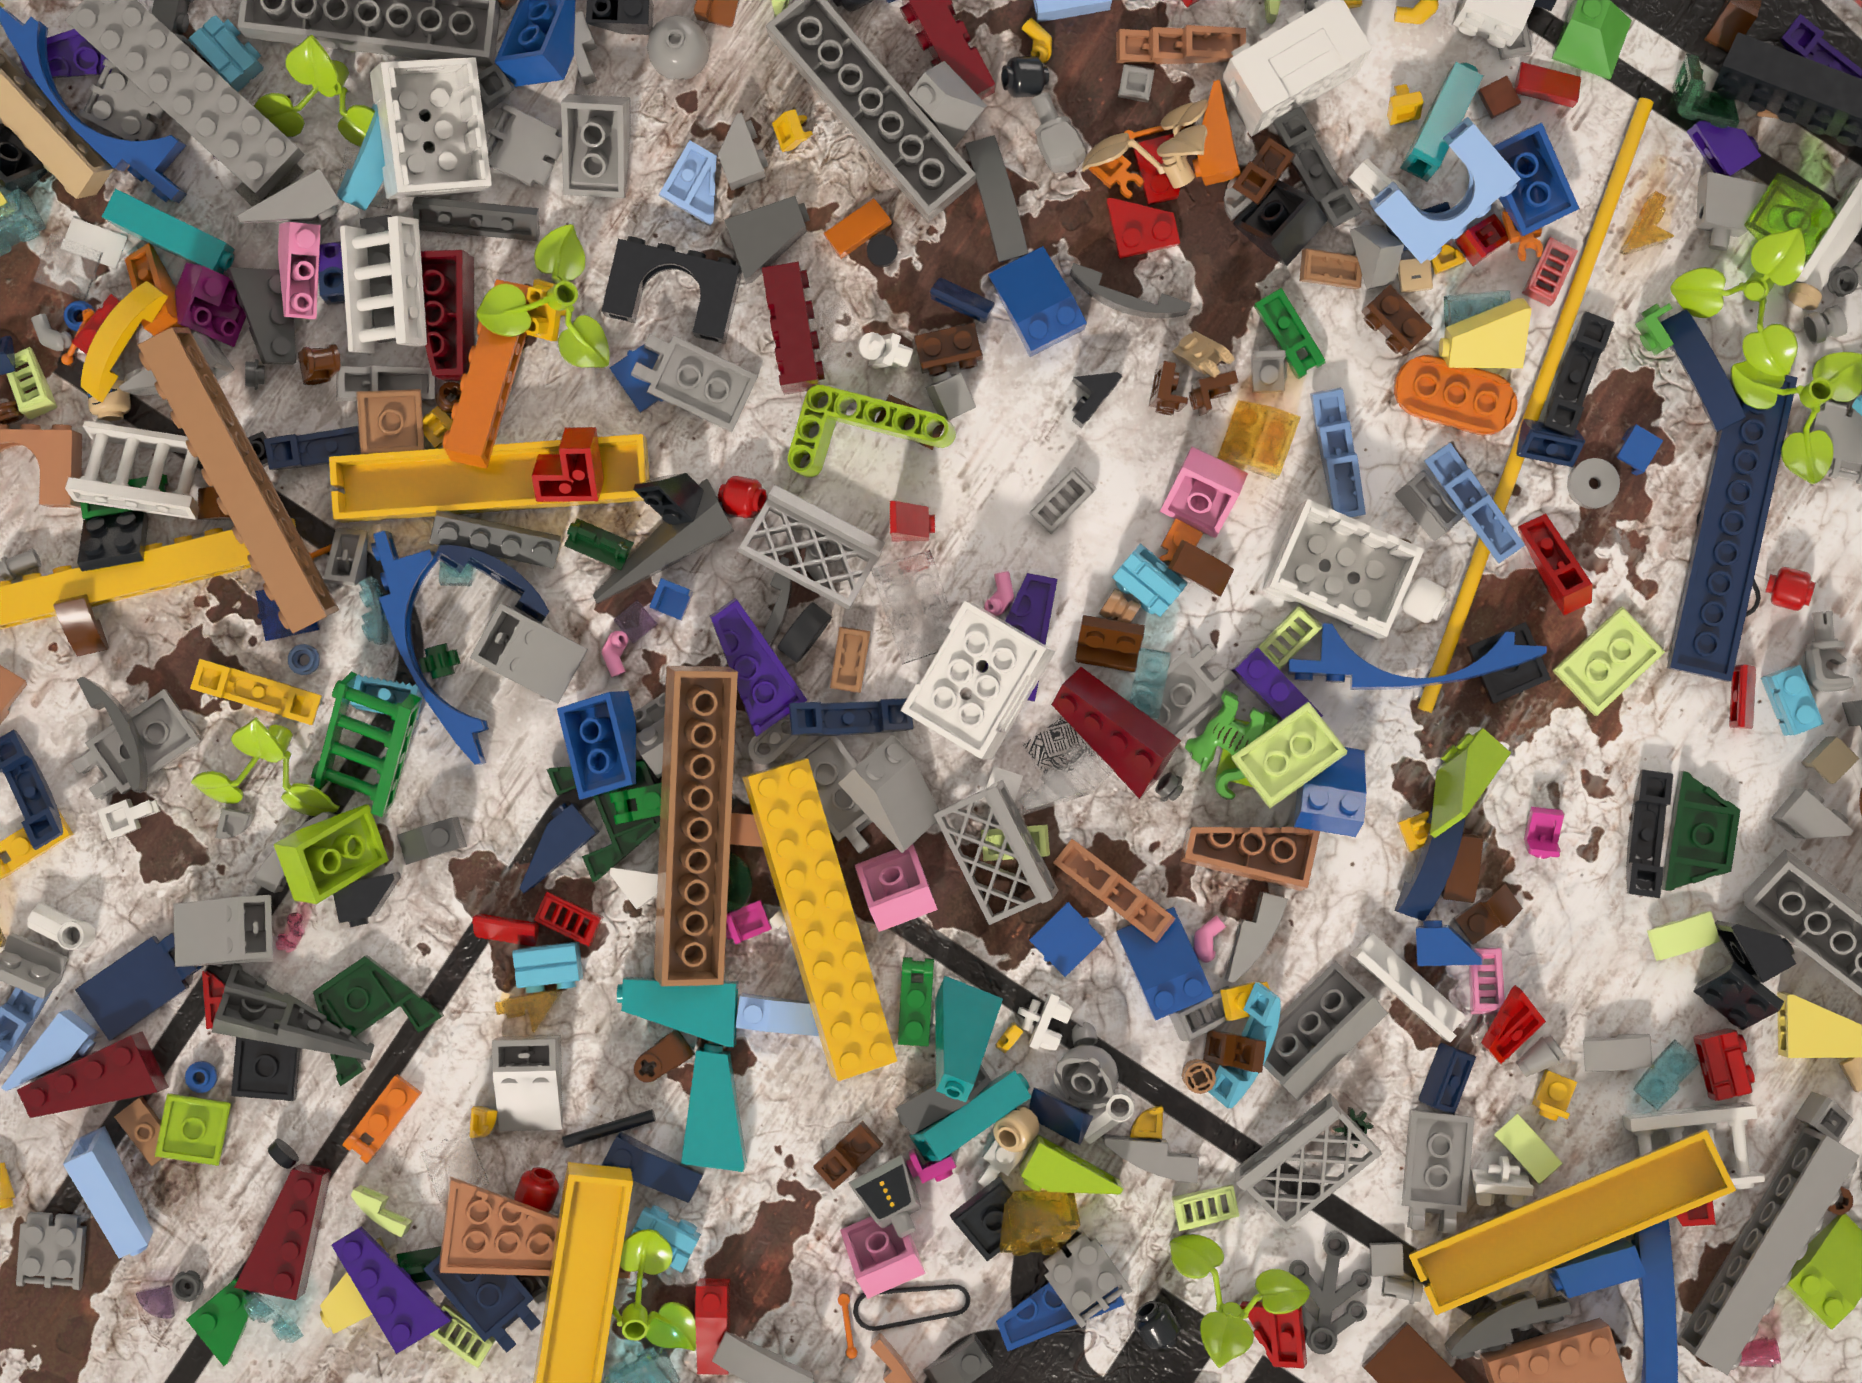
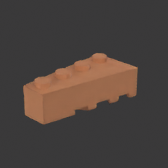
(1263, 854)
(1564, 1356)

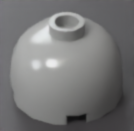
(678, 47)
(1087, 1076)

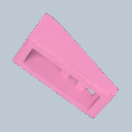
(1474, 982)

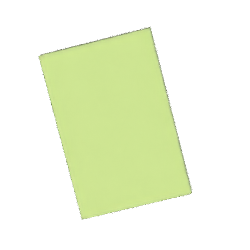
(1608, 661)
(1289, 755)

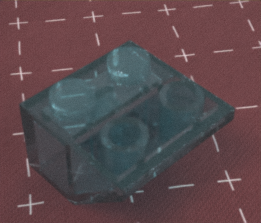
(18, 221)
(650, 1367)

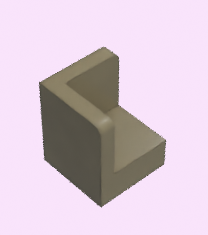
(1831, 759)

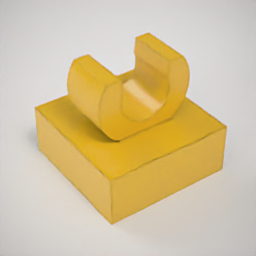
(1404, 105)
(789, 130)
(435, 426)
(1415, 830)

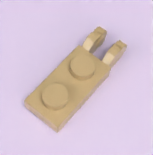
(1202, 353)

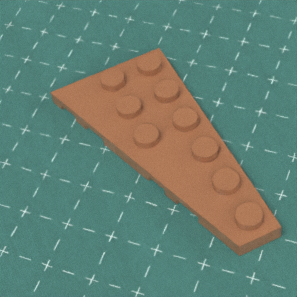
(496, 1234)

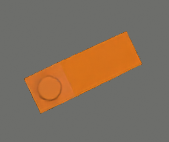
(1220, 155)
(146, 266)

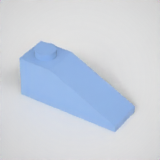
(775, 1015)
(59, 1044)

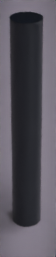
(609, 1128)

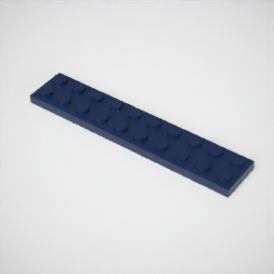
(1729, 540)

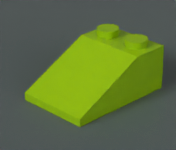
(1464, 777)
(330, 854)
(1060, 1170)
(1830, 1272)

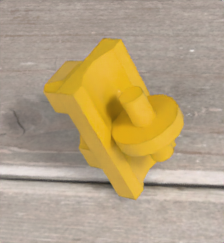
(544, 319)

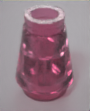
(1761, 1353)

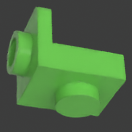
(1652, 332)

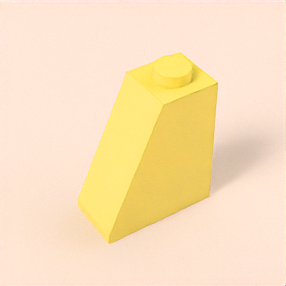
(1489, 338)
(1814, 1031)
(344, 1304)

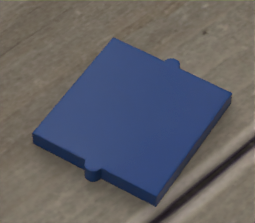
(636, 388)
(1066, 939)

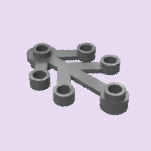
(1328, 1298)

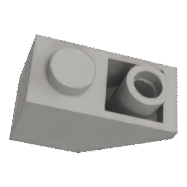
(739, 156)
(1808, 818)

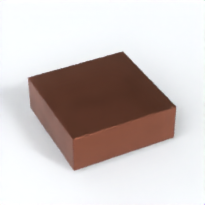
(1499, 97)

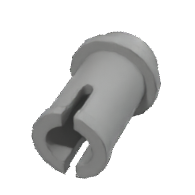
(19, 564)
(1402, 1289)

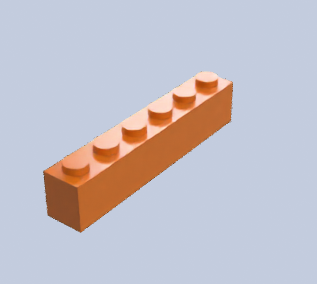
(484, 394)

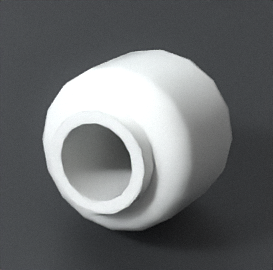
(1425, 600)

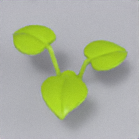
(312, 65)
(1777, 260)
(506, 314)
(1835, 379)
(271, 746)
(675, 1322)
(1225, 1331)

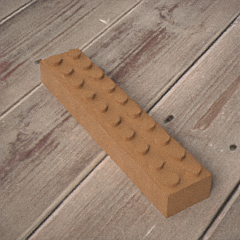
(237, 477)
(695, 825)

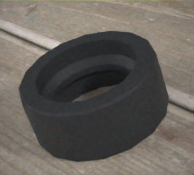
(804, 632)

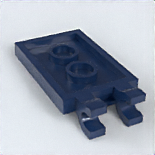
(135, 986)
(486, 1301)

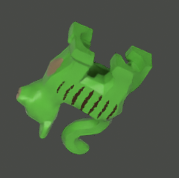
(1230, 735)

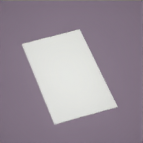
(99, 239)

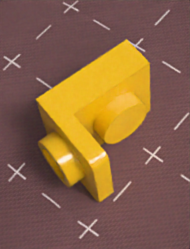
(1235, 999)
(1554, 1095)

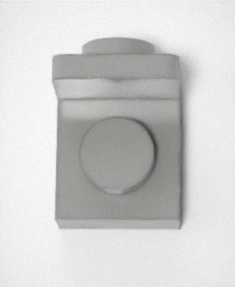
(1268, 370)

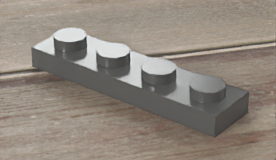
(477, 218)
(379, 285)
(495, 539)

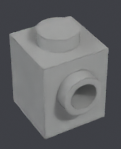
(950, 395)

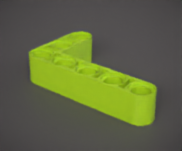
(864, 418)

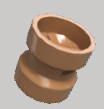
(1118, 608)
(1195, 1072)

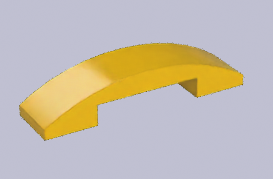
(114, 335)
(256, 691)

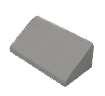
(1429, 505)

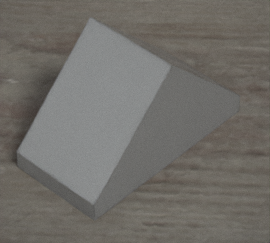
(1377, 255)
(347, 557)
(1824, 1116)

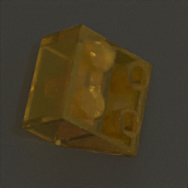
(1258, 438)
(1038, 1222)

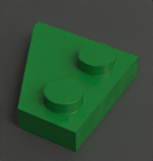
(222, 1321)

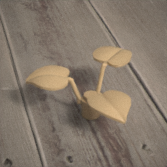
(1173, 152)

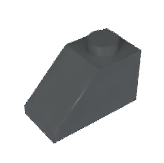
(431, 840)
(961, 1363)

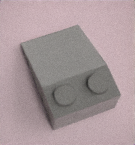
(595, 145)
(300, 201)
(892, 793)

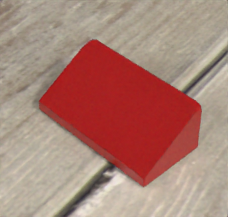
(1547, 85)
(1742, 697)
(505, 929)

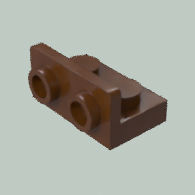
(1396, 321)
(948, 349)
(1163, 385)
(1211, 388)
(1109, 643)

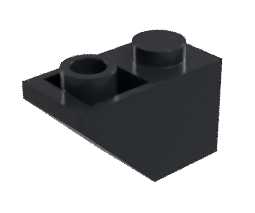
(621, 15)
(672, 497)

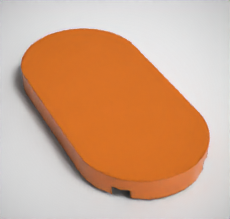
(1455, 396)

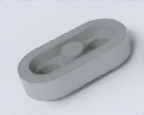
(775, 739)

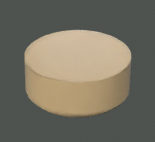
(1805, 296)

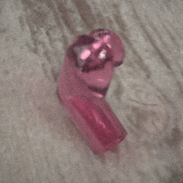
(296, 932)

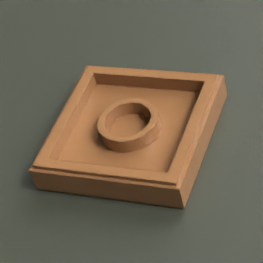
(390, 421)

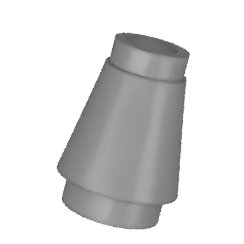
(1540, 1056)

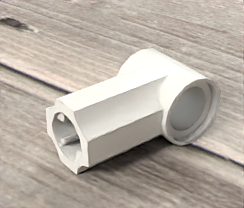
(1372, 181)
(59, 927)
(1106, 1118)

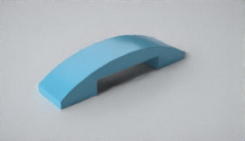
(366, 176)
(1262, 1024)

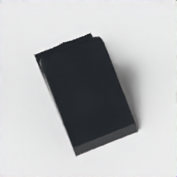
(1098, 388)

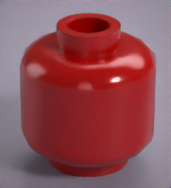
(742, 497)
(1790, 588)
(537, 1189)

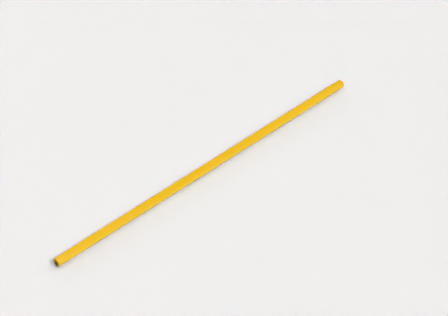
(1540, 390)

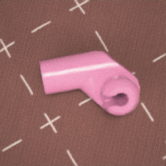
(1002, 597)
(612, 652)
(1204, 939)

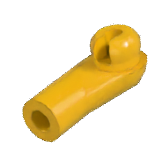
(1418, 14)
(1041, 40)

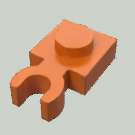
(1116, 172)
(1527, 241)
(1176, 533)

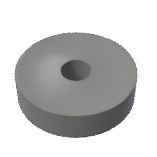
(1607, 480)

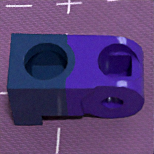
(331, 273)

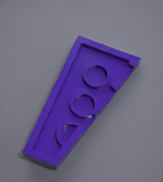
(71, 56)
(1033, 610)
(762, 678)
(391, 1295)

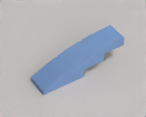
(1337, 452)
(1474, 503)
(16, 1020)

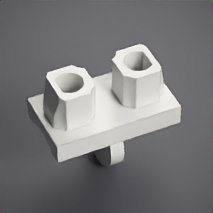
(884, 350)
(1052, 1008)
(1501, 1180)

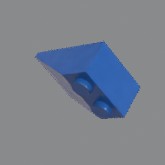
(538, 42)
(1543, 189)
(1037, 301)
(600, 742)
(1335, 797)
(1166, 969)

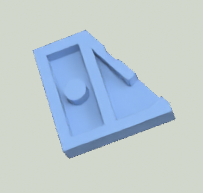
(693, 183)

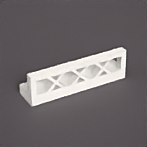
(1836, 238)
(1408, 986)

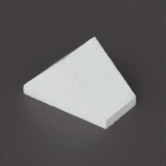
(637, 885)

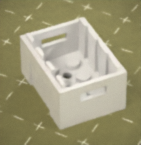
(1294, 64)
(455, 127)
(1378, 558)
(997, 695)

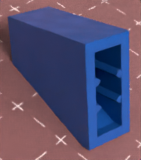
(1598, 1269)

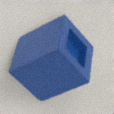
(1638, 448)
(671, 599)

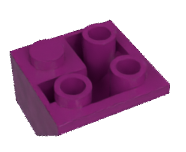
(209, 304)

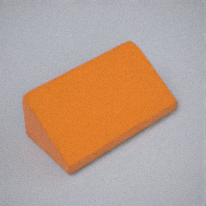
(857, 228)

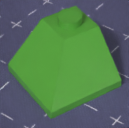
(1592, 36)

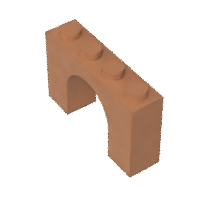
(57, 455)

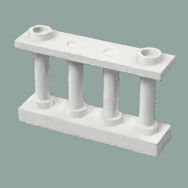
(406, 285)
(119, 493)
(1704, 1118)

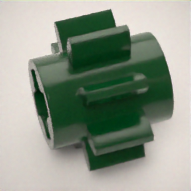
(439, 661)
(1358, 1119)

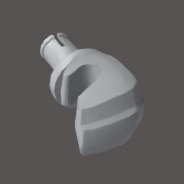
(1057, 138)
(1824, 650)

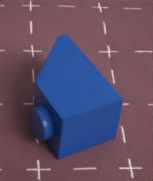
(1443, 946)

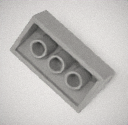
(1321, 1029)

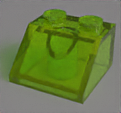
(1788, 207)

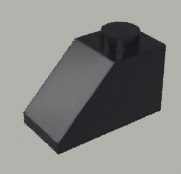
(364, 898)

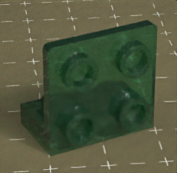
(1695, 102)

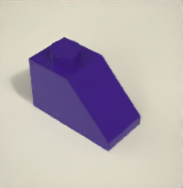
(1724, 148)

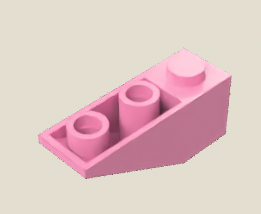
(299, 268)

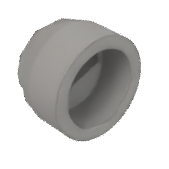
(1084, 1035)

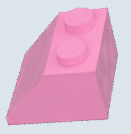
(1204, 492)
(895, 888)
(880, 1256)

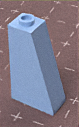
(108, 1192)

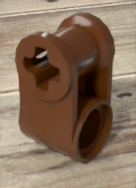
(319, 364)
(666, 1053)

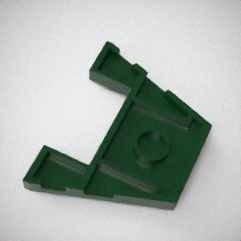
(624, 836)
(362, 998)

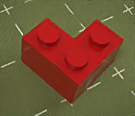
(572, 473)

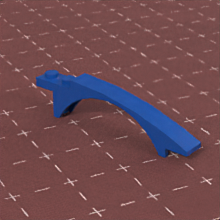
(146, 158)
(404, 580)
(1340, 662)
(1658, 1304)

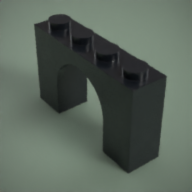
(637, 263)

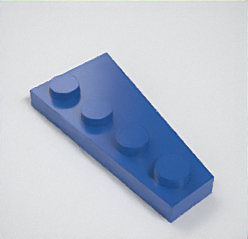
(1041, 1316)

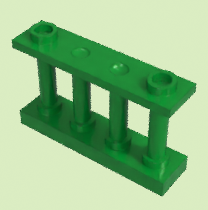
(396, 740)

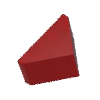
(1482, 239)

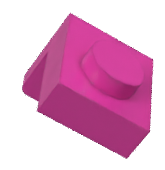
(1543, 832)
(747, 922)
(933, 1169)

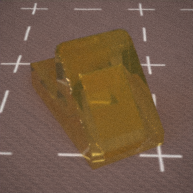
(1644, 232)
(538, 1006)

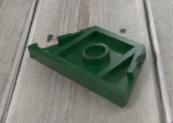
(1700, 834)

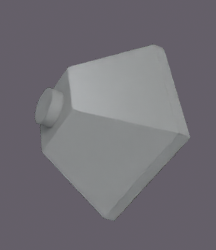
(947, 102)

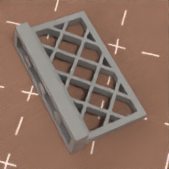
(818, 523)
(1021, 845)
(1290, 1141)

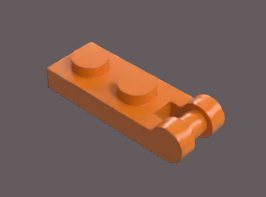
(382, 1118)

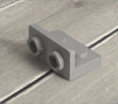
(31, 966)

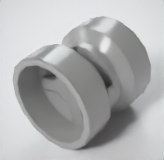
(1822, 325)

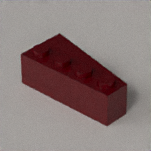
(948, 42)
(448, 311)
(791, 327)
(1116, 730)
(105, 1076)
(288, 1240)

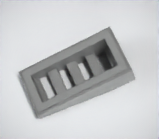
(1082, 481)
(1182, 1026)

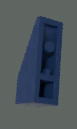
(560, 840)
(653, 1167)

